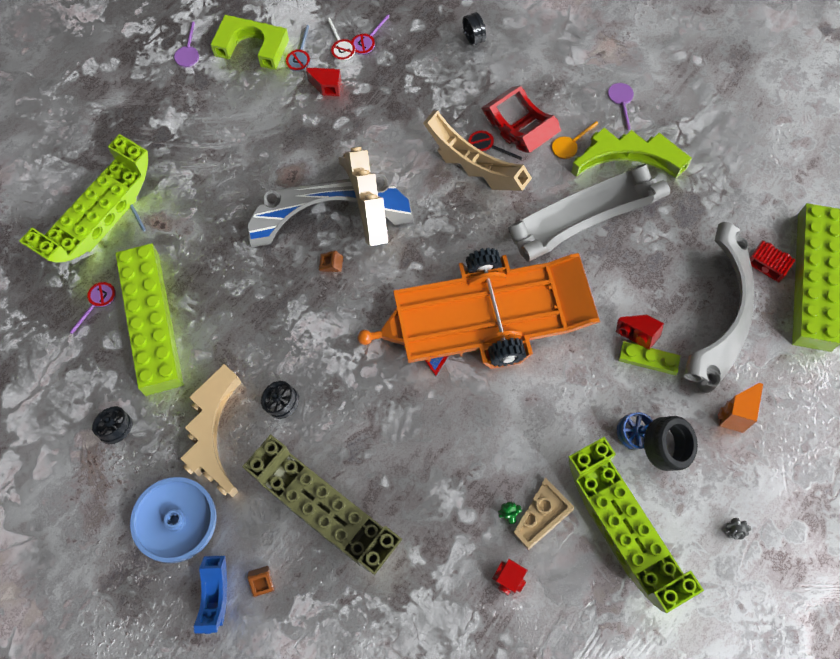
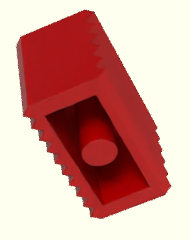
(771, 261)

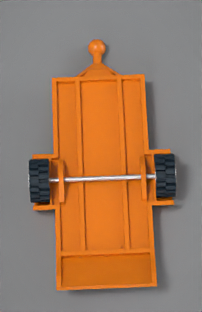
(477, 314)

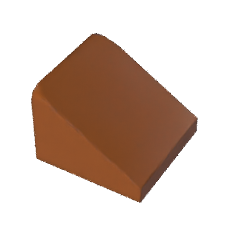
(331, 262)
(260, 581)

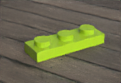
(650, 359)

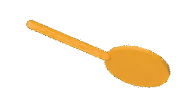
(566, 147)

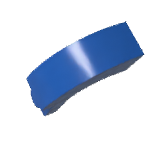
(213, 595)

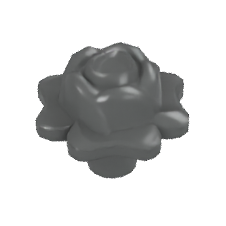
(737, 529)

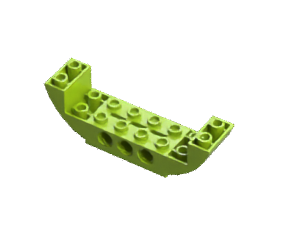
(96, 208)
(629, 529)

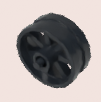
(474, 28)
(288, 403)
(114, 428)

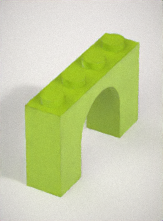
(235, 29)

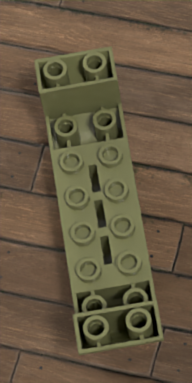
(321, 506)

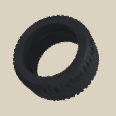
(685, 443)

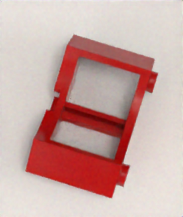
(520, 120)

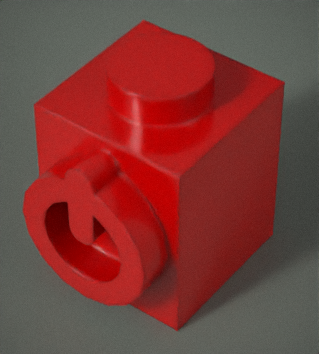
(510, 577)

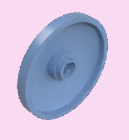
(173, 520)

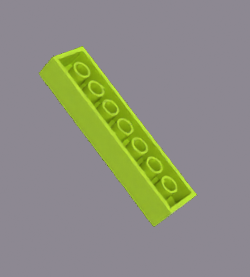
(817, 279)
(149, 320)

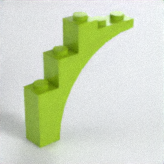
(631, 147)

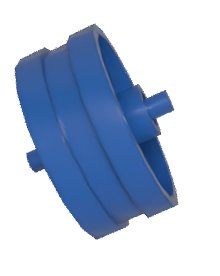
(635, 430)

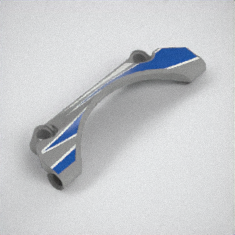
(271, 217)

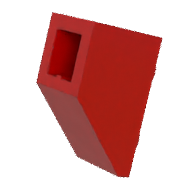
(325, 80)
(640, 329)

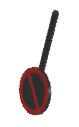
(484, 141)

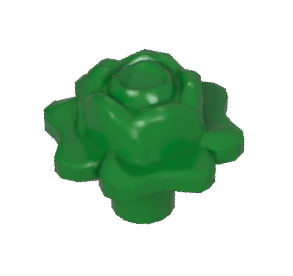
(509, 511)

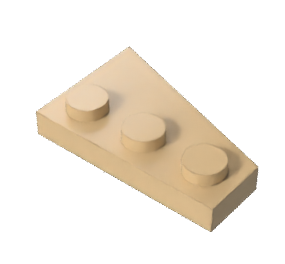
(544, 513)

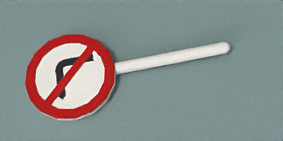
(342, 49)

